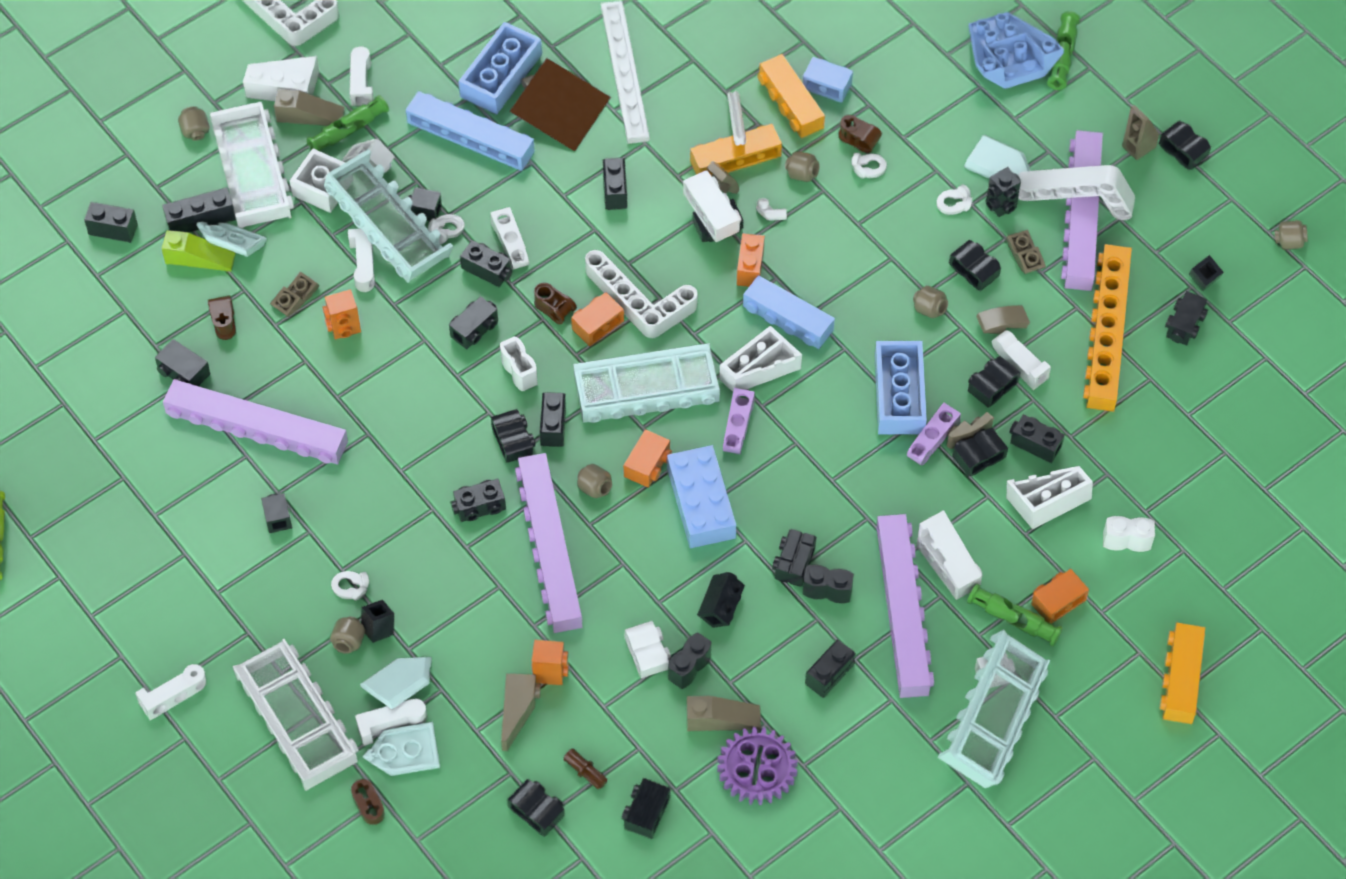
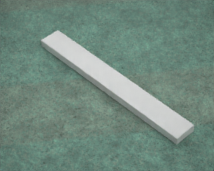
(625, 72)

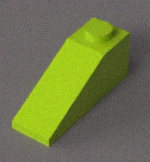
(194, 251)

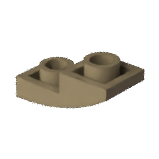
(725, 180)
(1024, 252)
(296, 294)
(1000, 318)
(967, 431)

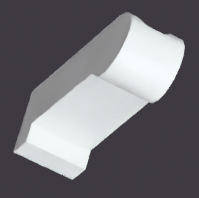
(360, 63)
(510, 237)
(364, 273)
(1022, 359)
(172, 692)
(376, 721)

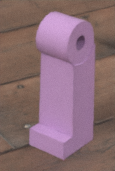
(738, 420)
(933, 434)

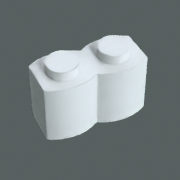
(518, 363)
(1126, 533)
(647, 649)

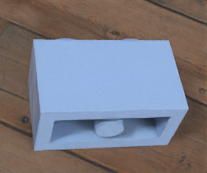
(827, 79)

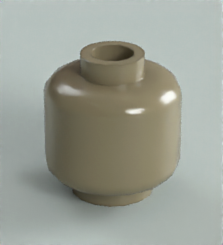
(193, 123)
(802, 166)
(1291, 234)
(930, 302)
(594, 481)
(347, 634)

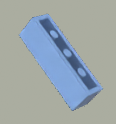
(788, 312)

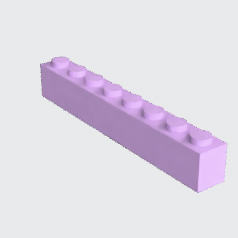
(1082, 217)
(255, 422)
(550, 543)
(903, 606)

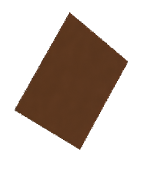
(560, 104)

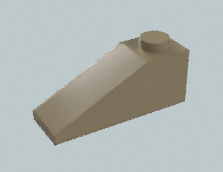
(303, 108)
(1139, 134)
(518, 705)
(721, 714)

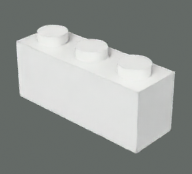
(711, 205)

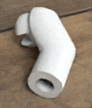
(769, 213)

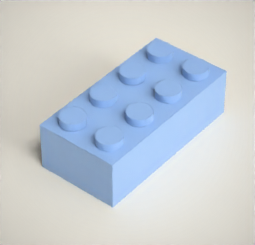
(500, 68)
(900, 387)
(701, 496)

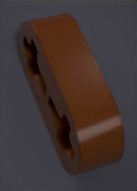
(362, 804)

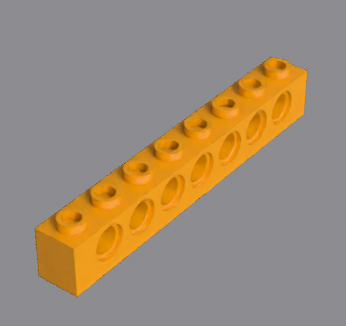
(1105, 396)

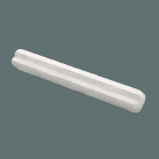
(736, 118)

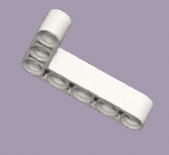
(296, 27)
(1080, 182)
(634, 298)

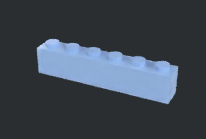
(470, 130)

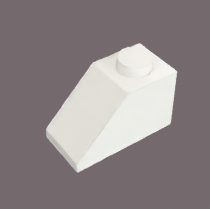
(379, 153)

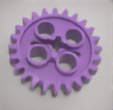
(734, 762)

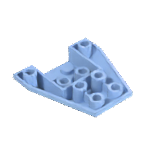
(1012, 50)

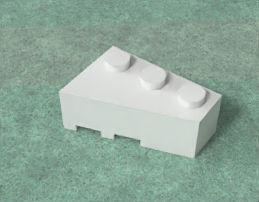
(292, 74)
(760, 361)
(1050, 495)
(948, 555)

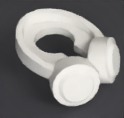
(858, 160)
(962, 193)
(446, 233)
(360, 579)

